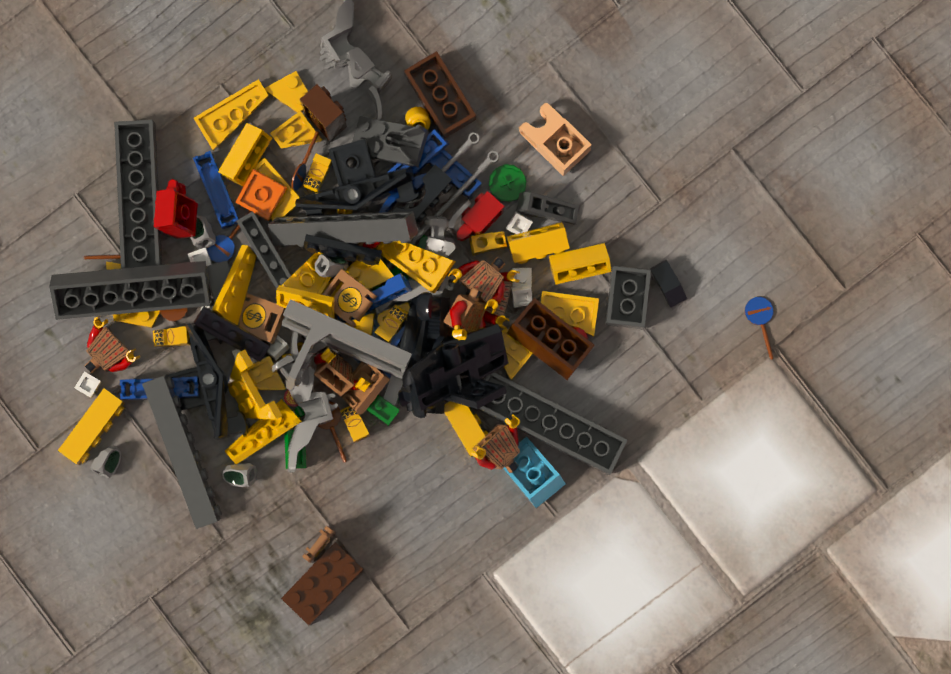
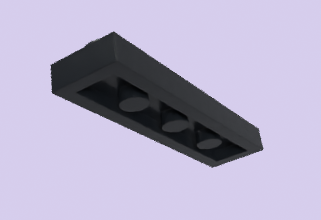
(336, 248)
(231, 333)

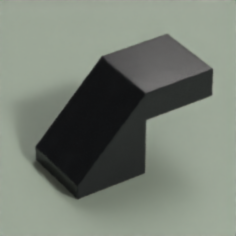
(668, 283)

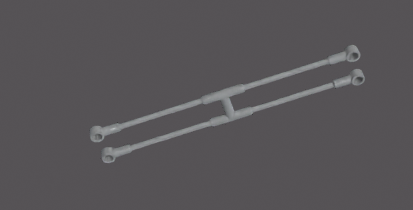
(463, 149)

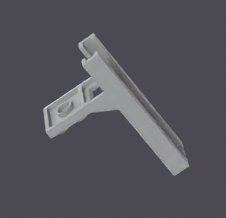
(326, 331)

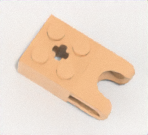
(552, 136)

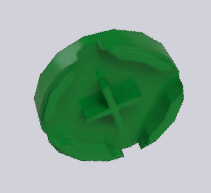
(507, 183)

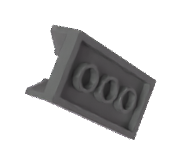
(392, 140)

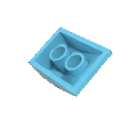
(535, 474)

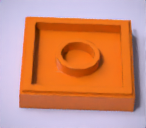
(261, 194)

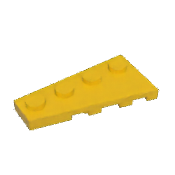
(230, 113)
(420, 264)
(368, 275)

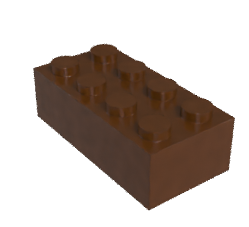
(440, 95)
(323, 112)
(550, 339)
(322, 583)

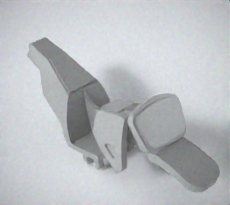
(340, 53)
(439, 245)
(314, 404)

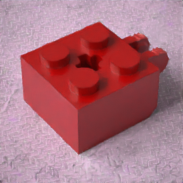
(175, 211)
(480, 216)

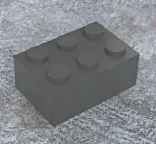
(628, 297)

